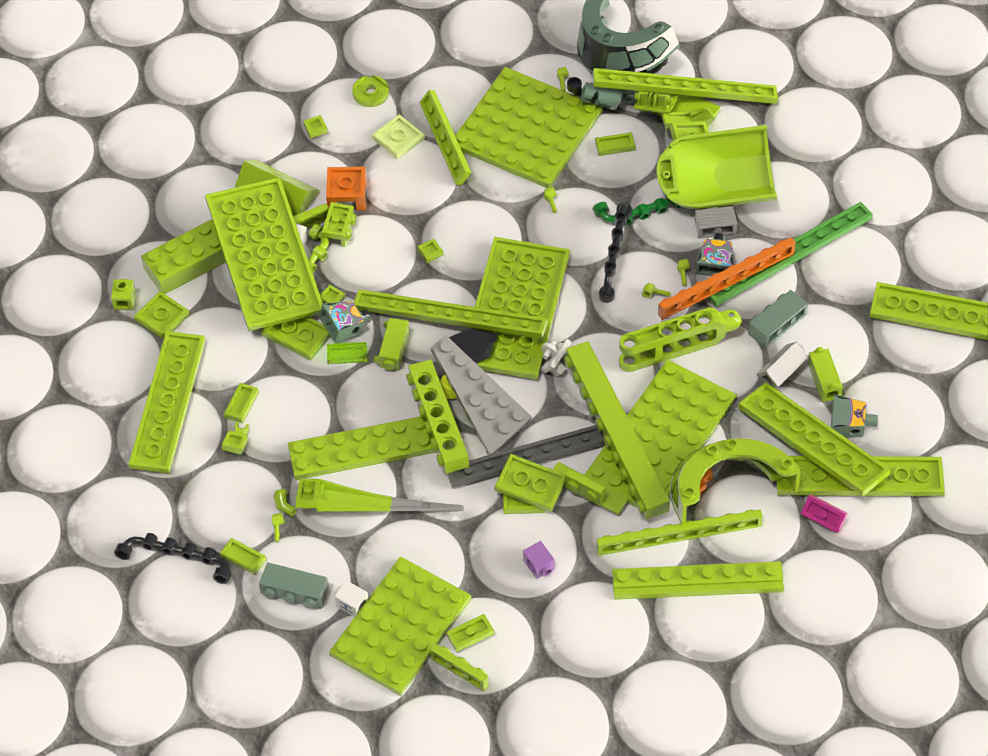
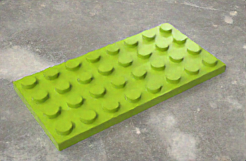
(264, 254)
(521, 281)
(671, 422)

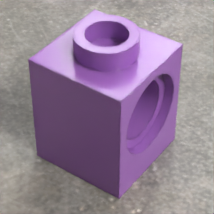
(538, 560)

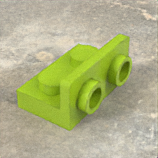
(339, 222)

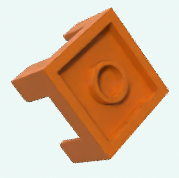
(346, 185)

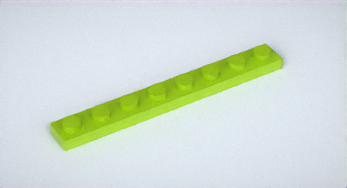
(675, 533)

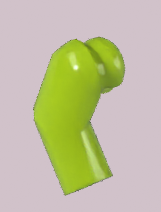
(281, 502)

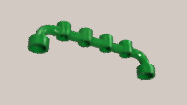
(643, 211)

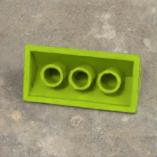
(297, 192)

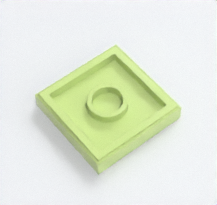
(398, 136)

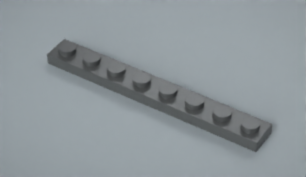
(535, 452)

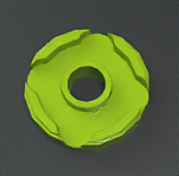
(372, 99)

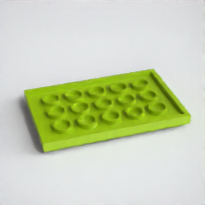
(400, 625)

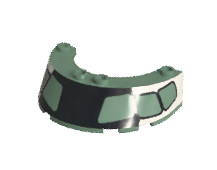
(621, 51)

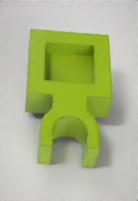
(236, 440)

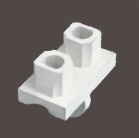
(555, 354)

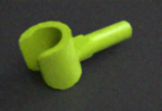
(561, 74)
(549, 194)
(683, 265)
(649, 289)
(277, 519)

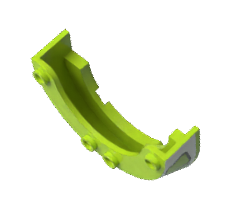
(689, 472)

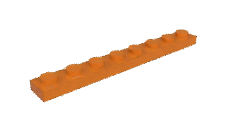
(726, 278)

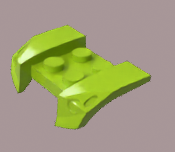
(688, 122)

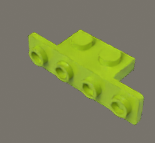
(591, 490)

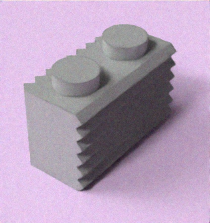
(715, 221)

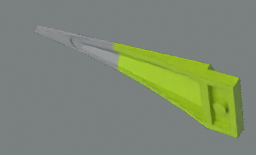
(336, 497)

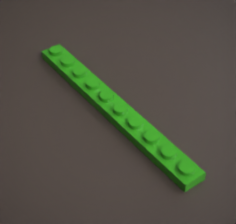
(804, 245)

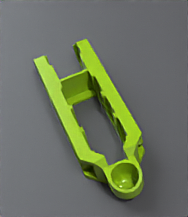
(650, 340)

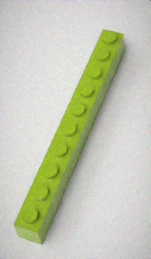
(617, 430)

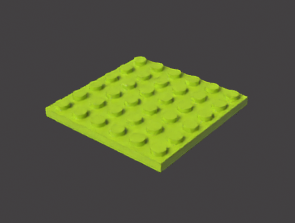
(527, 127)

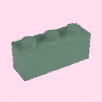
(777, 318)
(293, 585)

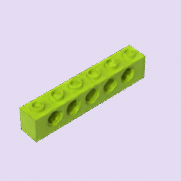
(425, 373)

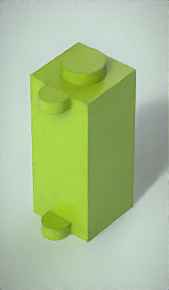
(393, 344)
(824, 374)

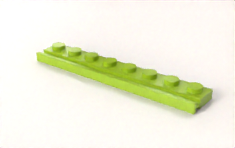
(697, 580)

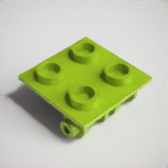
(655, 101)

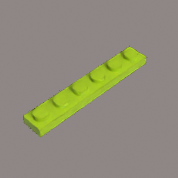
(445, 137)

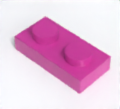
(824, 513)

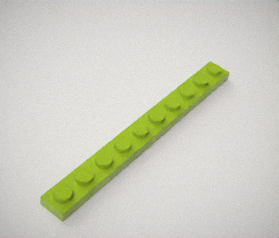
(684, 86)
(451, 313)

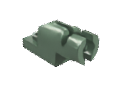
(606, 97)

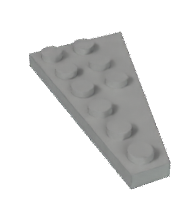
(484, 402)

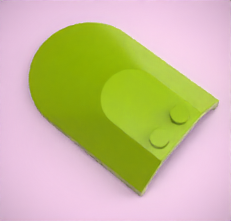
(718, 169)

